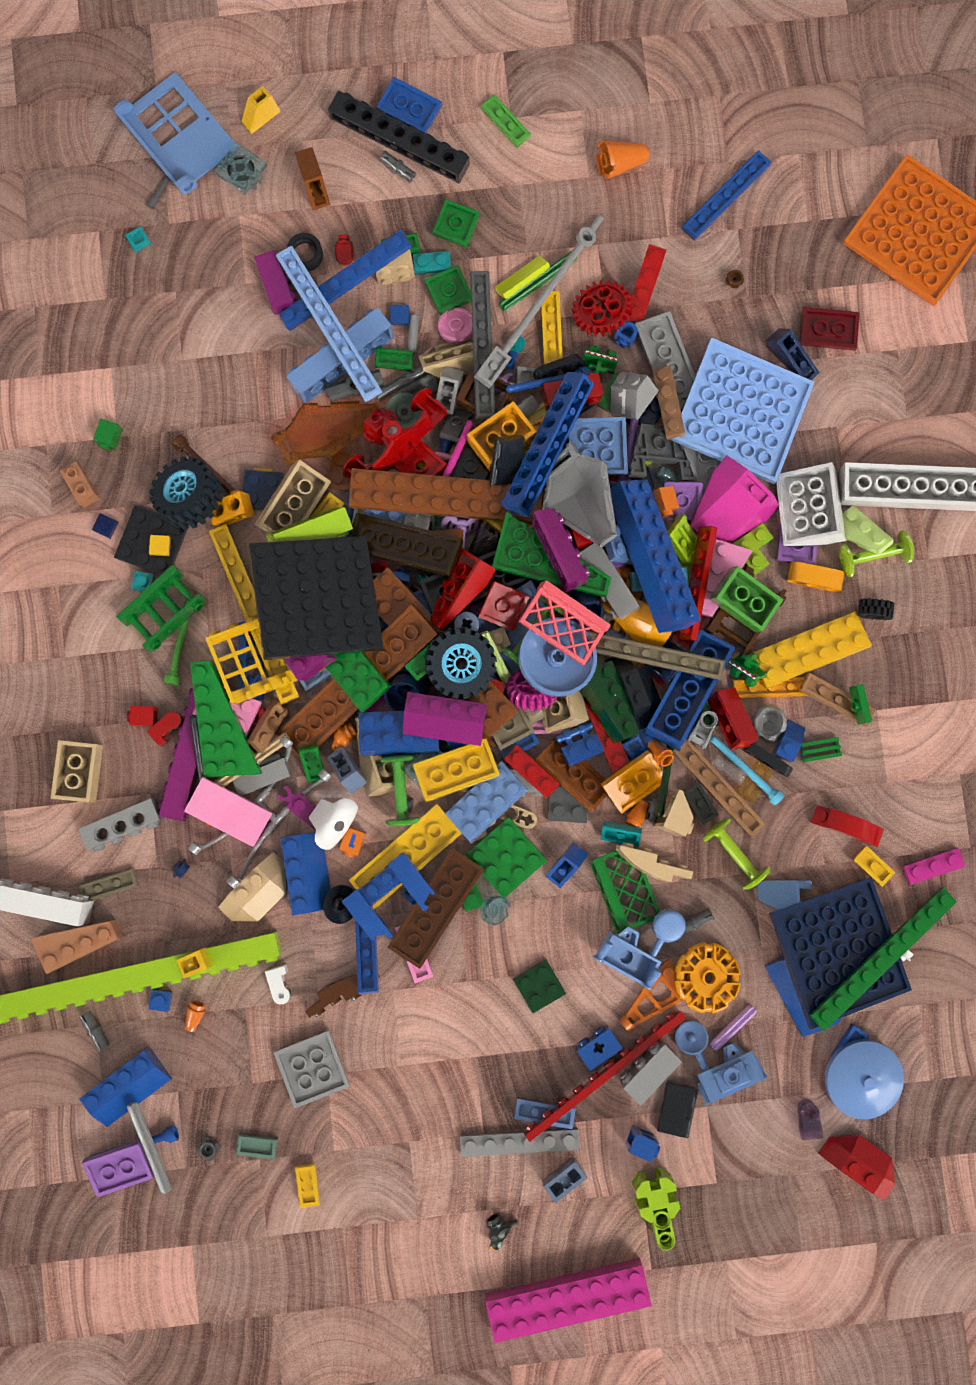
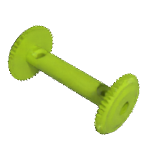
(904, 546)
(735, 852)

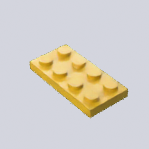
(455, 770)

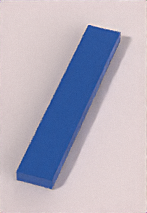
(726, 195)

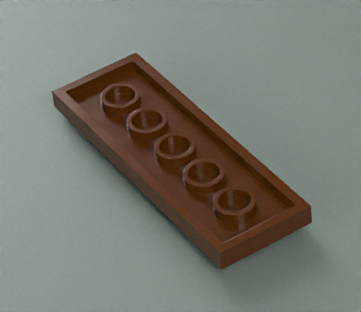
(424, 928)

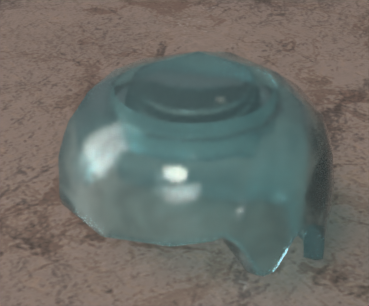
(494, 909)

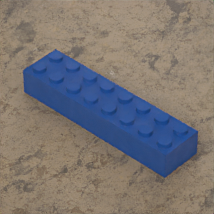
(653, 556)

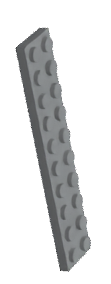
(664, 348)

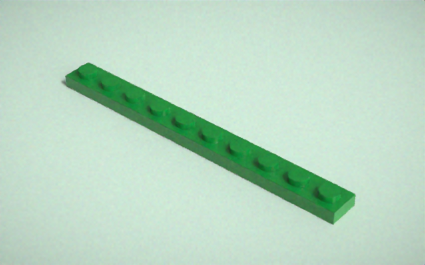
(882, 959)

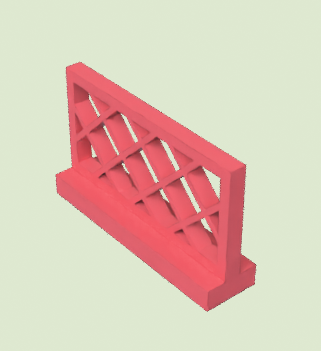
(569, 607)

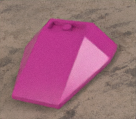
(733, 502)

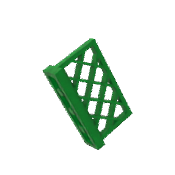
(610, 895)

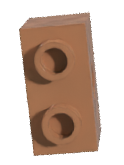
(80, 484)

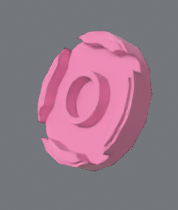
(455, 325)

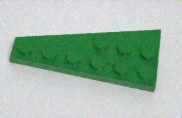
(523, 555)
(220, 731)

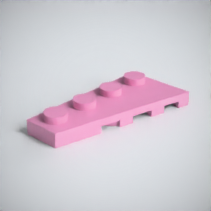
(724, 557)

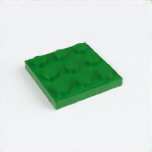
(507, 857)

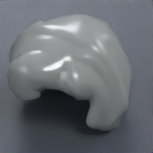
(769, 722)

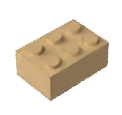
(76, 771)

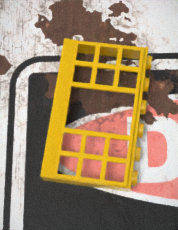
(255, 689)

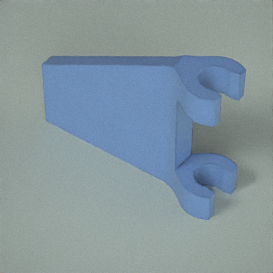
(781, 892)

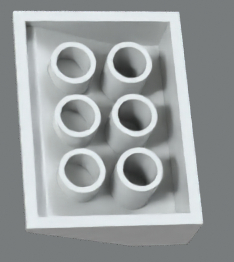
(810, 506)

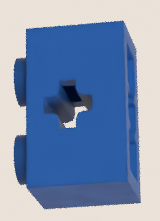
(595, 1057)

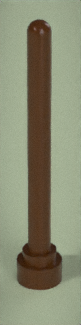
(180, 443)

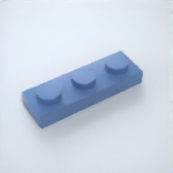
(532, 1110)

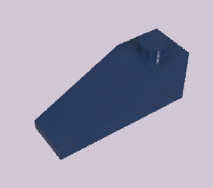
(791, 353)

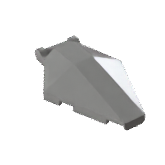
(582, 495)

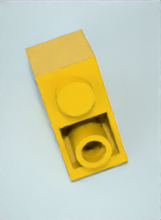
(259, 109)

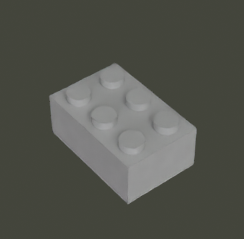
(649, 1071)

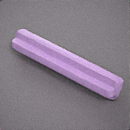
(733, 1027)

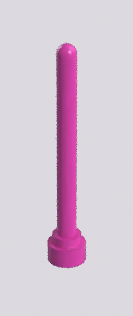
(458, 449)

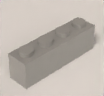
(618, 594)

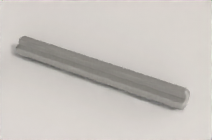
(149, 1147)

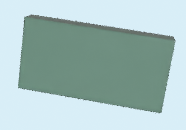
(257, 1146)

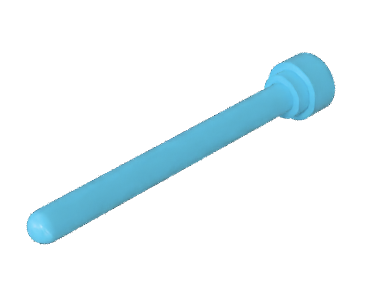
(774, 795)

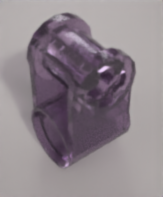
(810, 1123)

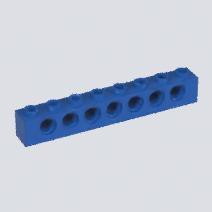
(547, 444)

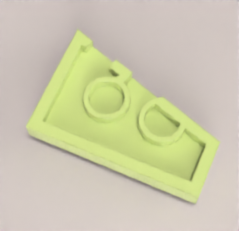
(864, 532)

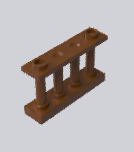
(716, 625)

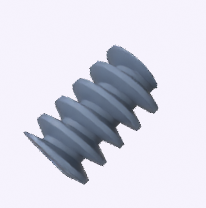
(468, 619)

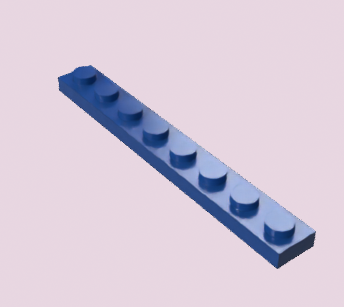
(350, 276)

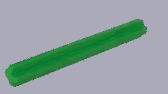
(507, 303)

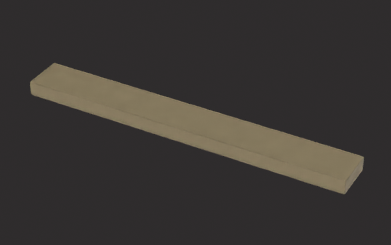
(659, 656)

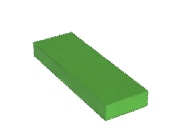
(505, 121)

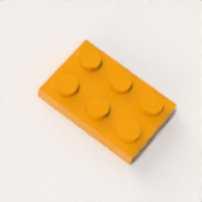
(633, 781)

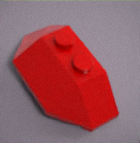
(861, 1162)

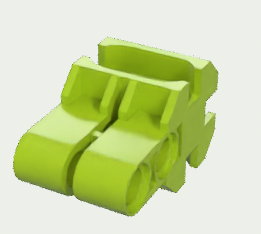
(657, 1198)

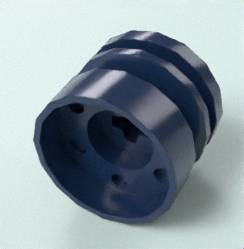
(403, 683)

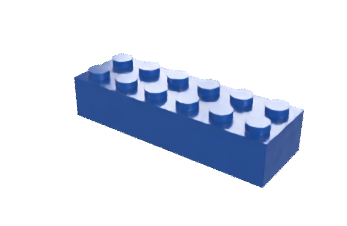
(687, 695)

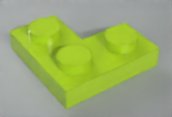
(754, 541)

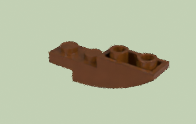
(331, 994)

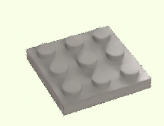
(311, 1069)

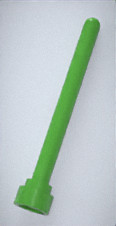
(173, 677)

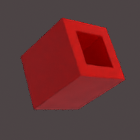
(142, 716)

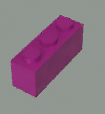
(275, 282)

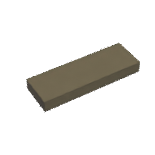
(109, 885)

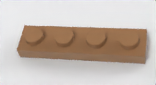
(669, 402)
(830, 696)

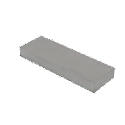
(271, 774)

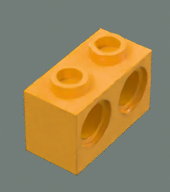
(232, 513)

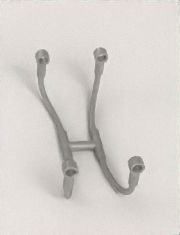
(275, 819)

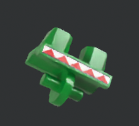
(599, 361)
(749, 666)

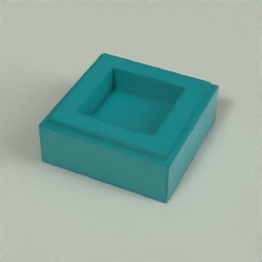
(138, 239)

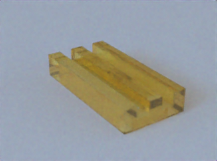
(746, 796)

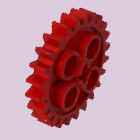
(611, 297)

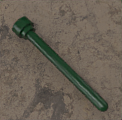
(663, 788)

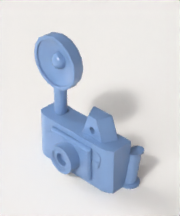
(632, 961)
(725, 1079)

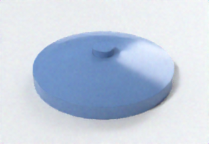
(551, 669)
(864, 1079)

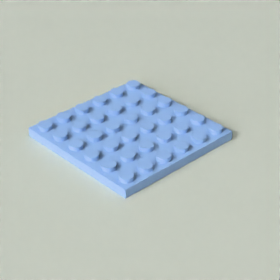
(743, 410)

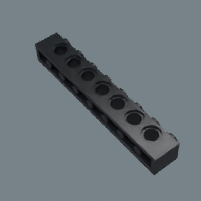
(403, 145)

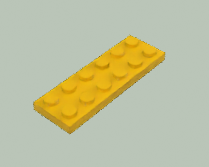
(812, 649)
(419, 842)

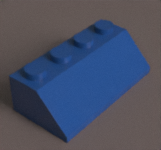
(305, 873)
(782, 980)
(128, 1084)

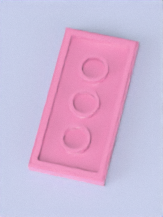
(228, 811)

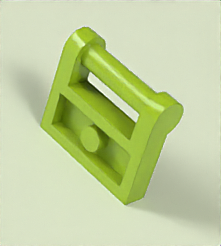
(683, 538)

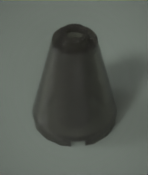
(485, 540)

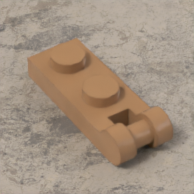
(267, 725)

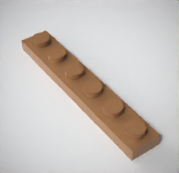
(719, 788)

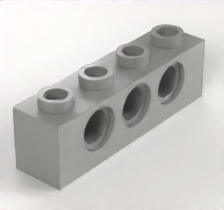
(91, 833)

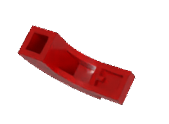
(848, 825)

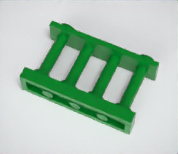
(151, 594)

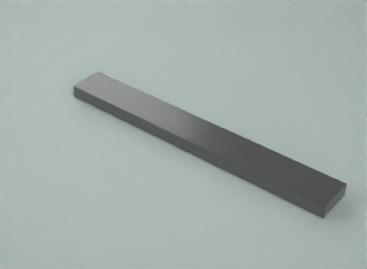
(481, 340)

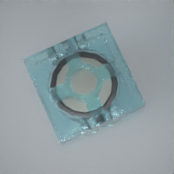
(241, 170)

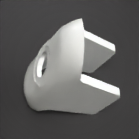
(332, 821)

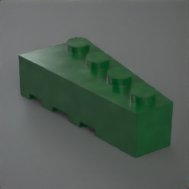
(610, 703)

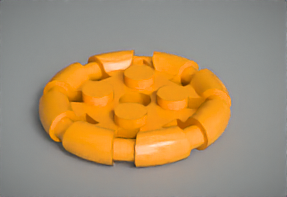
(696, 977)

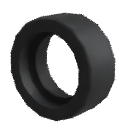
(308, 238)

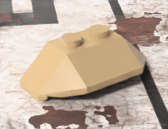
(449, 355)
(257, 891)

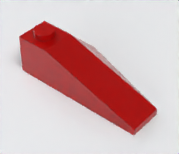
(466, 582)

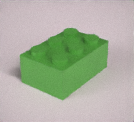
(746, 599)

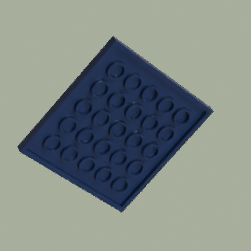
(830, 939)

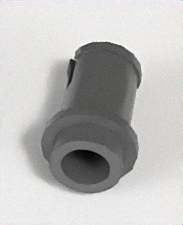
(651, 812)

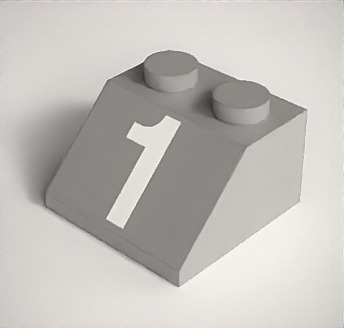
(631, 395)

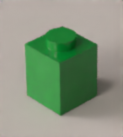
(107, 435)

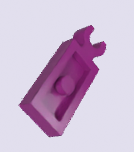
(299, 805)

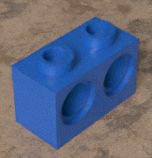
(642, 1143)

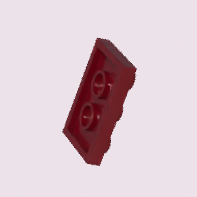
(829, 328)

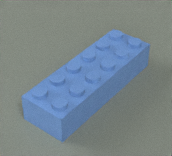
(325, 367)

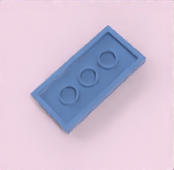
(486, 803)

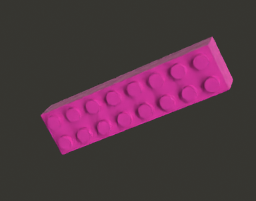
(567, 1300)

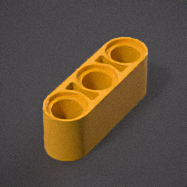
(815, 576)

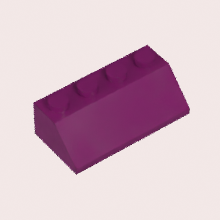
(559, 549)
(444, 719)

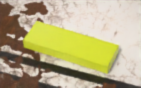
(522, 277)

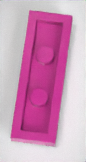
(933, 866)

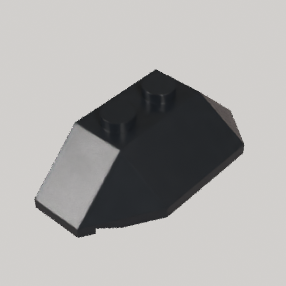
(638, 689)

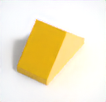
(194, 963)

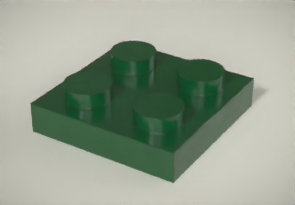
(539, 986)

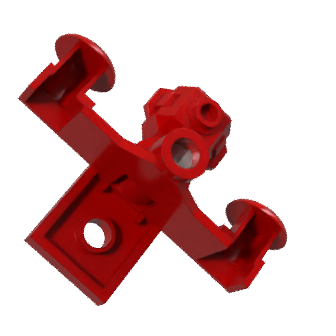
(403, 446)

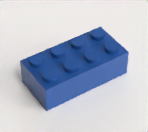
(383, 735)

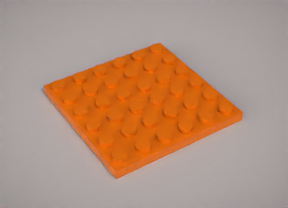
(917, 230)

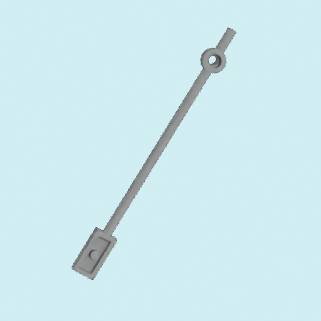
(499, 358)

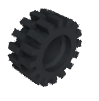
(876, 609)

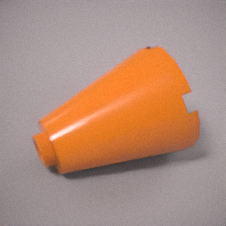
(620, 157)

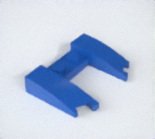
(399, 871)

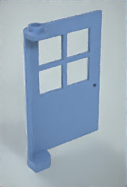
(189, 152)

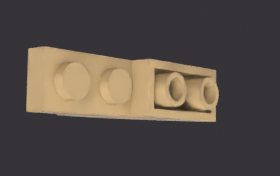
(646, 862)

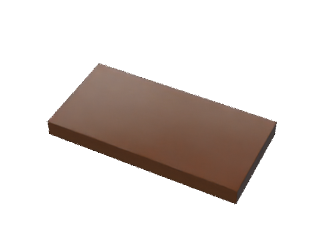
(578, 780)

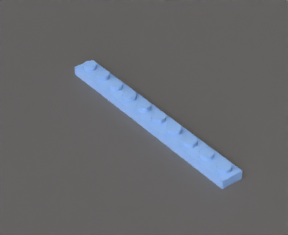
(329, 324)

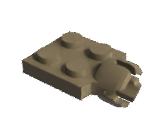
(517, 728)

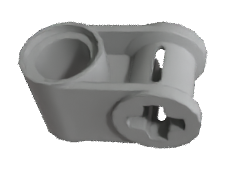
(702, 730)

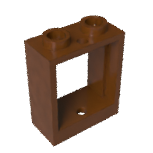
(461, 399)

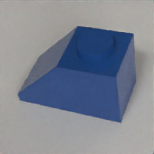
(789, 742)
(567, 865)

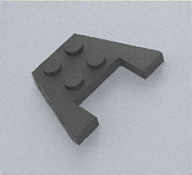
(654, 447)

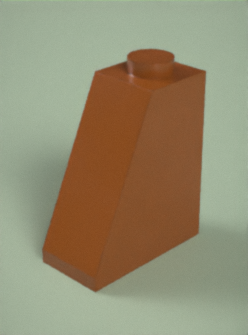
(312, 178)

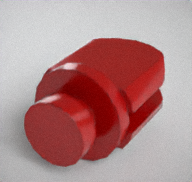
(344, 250)

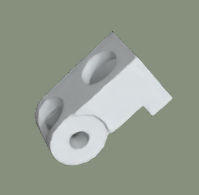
(280, 991)

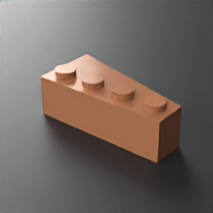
(67, 946)

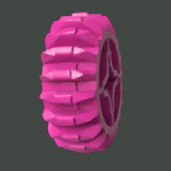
(524, 695)

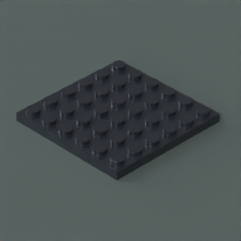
(315, 597)

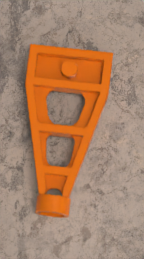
(667, 977)

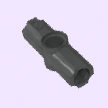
(343, 390)

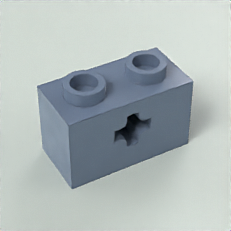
(346, 770)
(564, 1179)

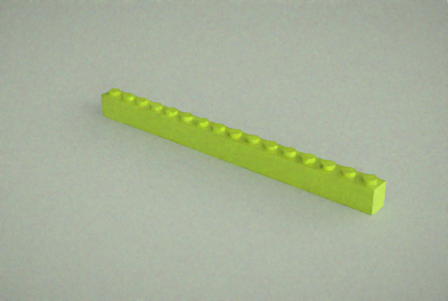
(134, 977)

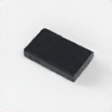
(506, 459)
(677, 1110)

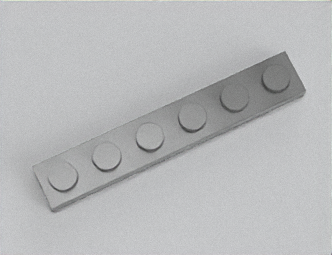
(517, 1142)

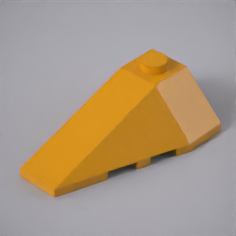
(640, 625)

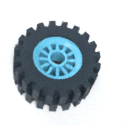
(186, 492)
(454, 640)

